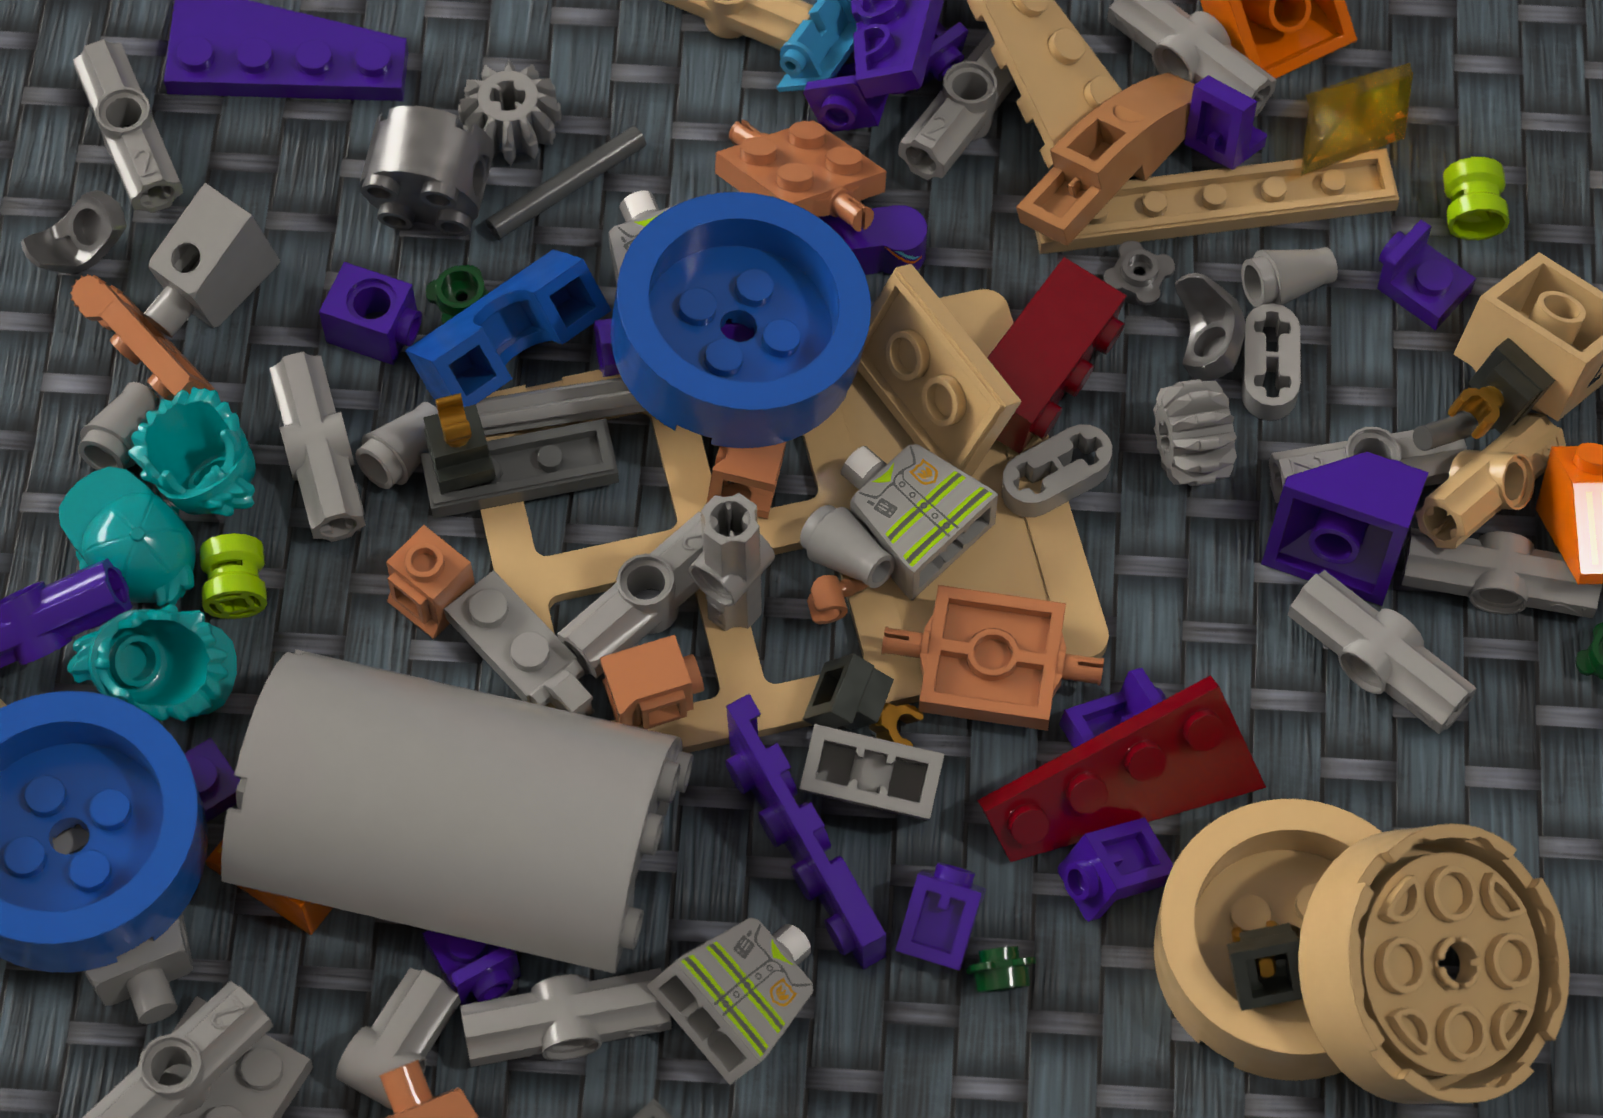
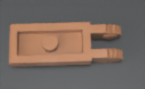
(137, 337)

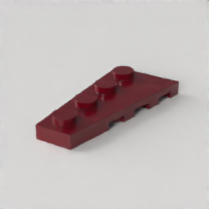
(1148, 767)

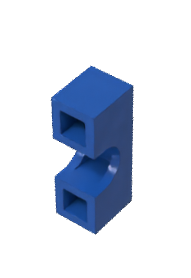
(537, 305)

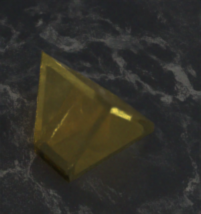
(1356, 116)

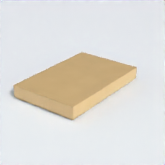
(934, 373)

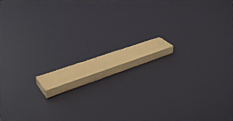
(1237, 200)

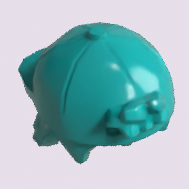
(196, 454)
(140, 534)
(159, 662)

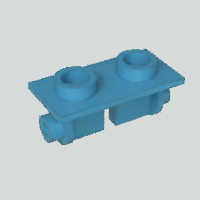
(818, 45)

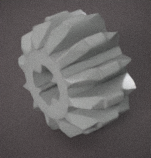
(512, 109)
(1195, 432)

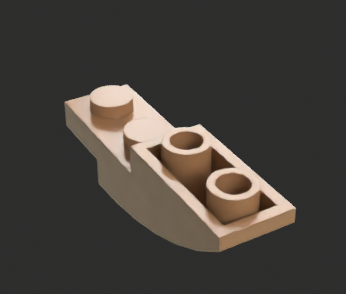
(1110, 145)

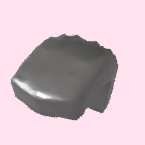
(79, 237)
(1215, 327)

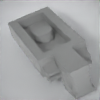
(519, 646)

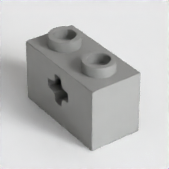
(871, 772)

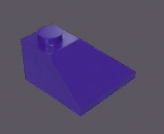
(1346, 521)

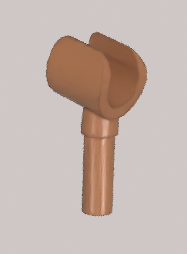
(828, 595)

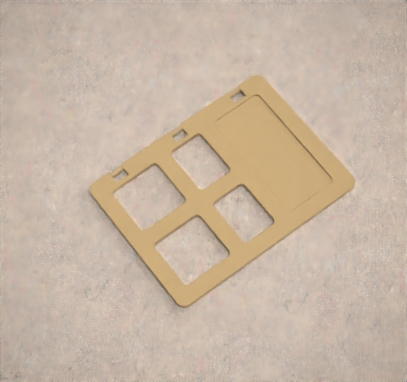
(1014, 557)

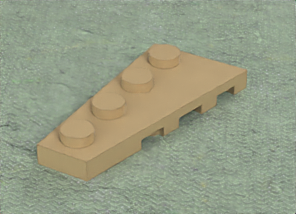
(1049, 63)

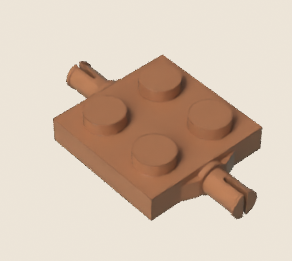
(804, 168)
(992, 657)

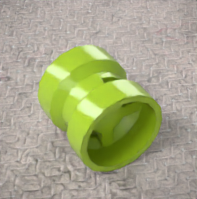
(1476, 198)
(233, 576)

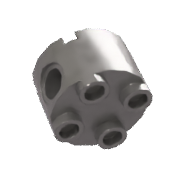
(426, 170)

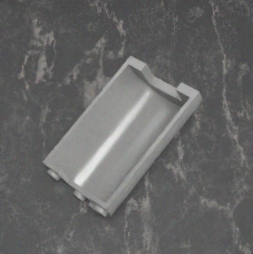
(449, 808)

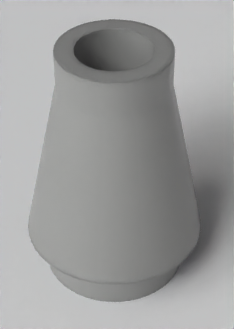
(1286, 274)
(109, 433)
(395, 449)
(844, 545)

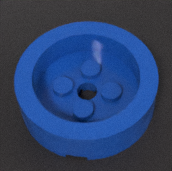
(759, 268)
(130, 787)

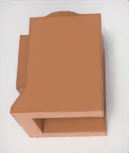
(748, 472)
(426, 579)
(651, 683)

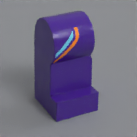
(891, 240)

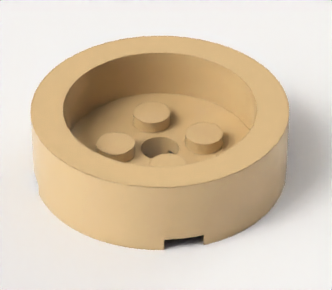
(1240, 874)
(1376, 977)

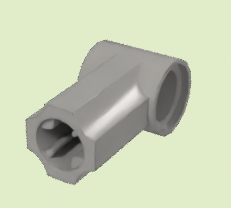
(400, 1033)

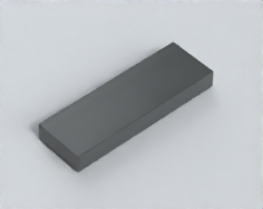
(533, 468)

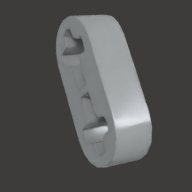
(1258, 361)
(1061, 478)

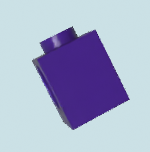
(362, 292)

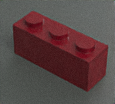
(1052, 347)

